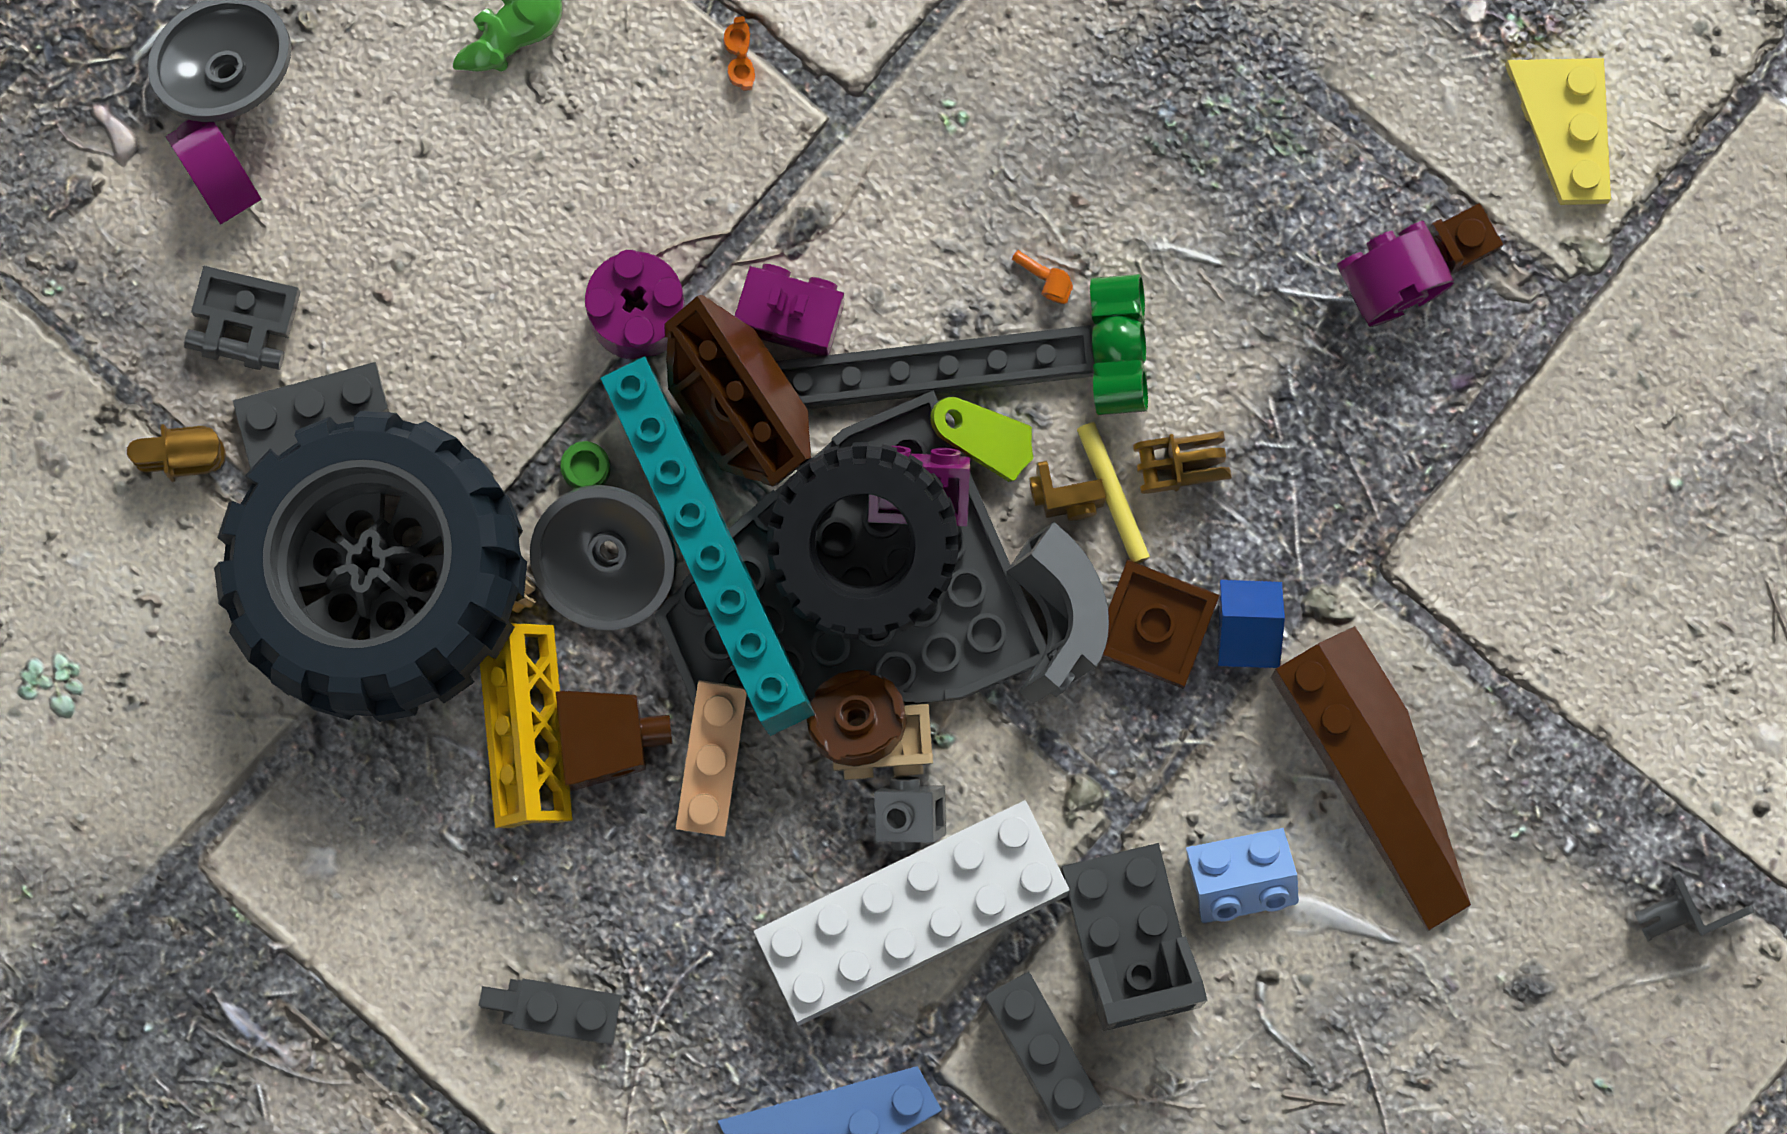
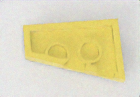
(1569, 122)

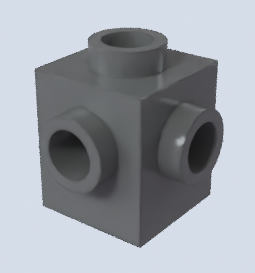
(908, 813)

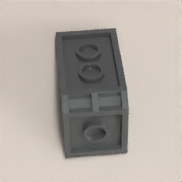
(1132, 938)

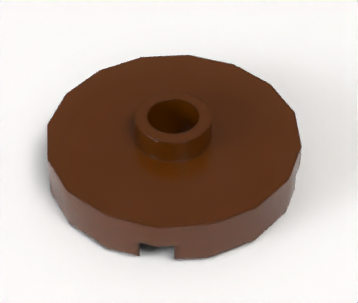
(851, 697)

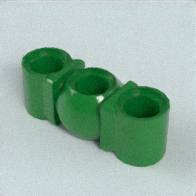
(1119, 344)

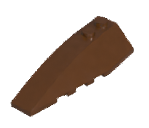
(1377, 765)

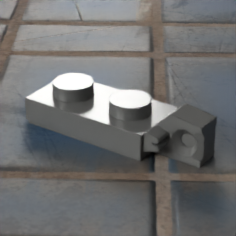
(556, 1009)

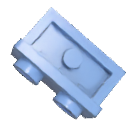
(1243, 875)

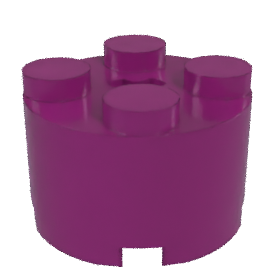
(1396, 274)
(633, 277)

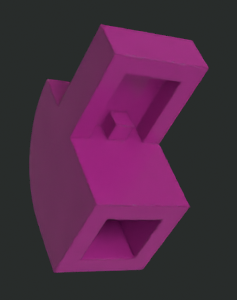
(213, 168)

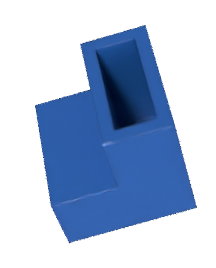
(1250, 623)

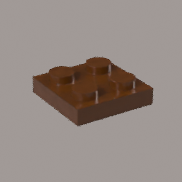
(1157, 623)

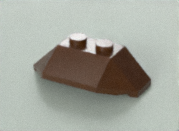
(735, 394)

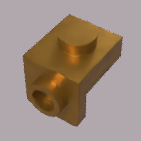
(1075, 500)

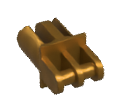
(179, 452)
(1182, 461)

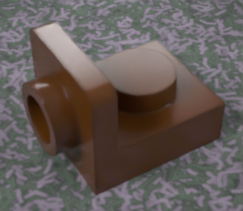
(1465, 238)

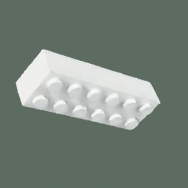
(911, 912)

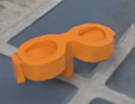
(737, 42)

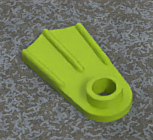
(985, 436)

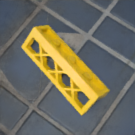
(514, 725)

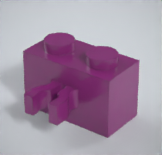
(790, 309)

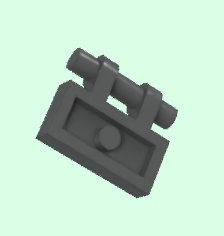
(244, 303)

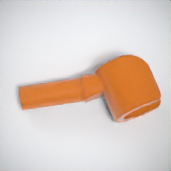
(1057, 284)

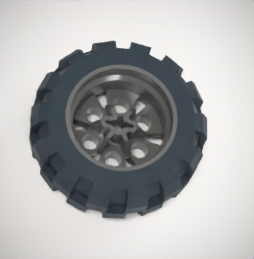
(344, 477)

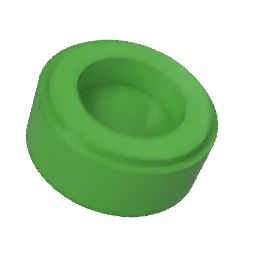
(585, 465)

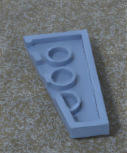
(871, 1106)

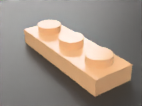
(711, 758)

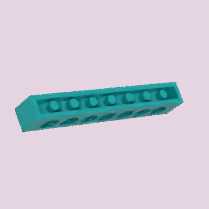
(707, 547)

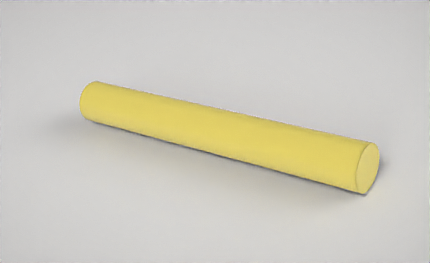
(1114, 494)

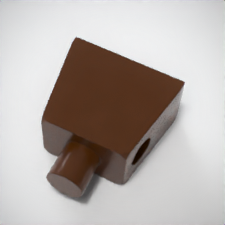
(605, 736)

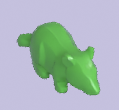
(514, 26)

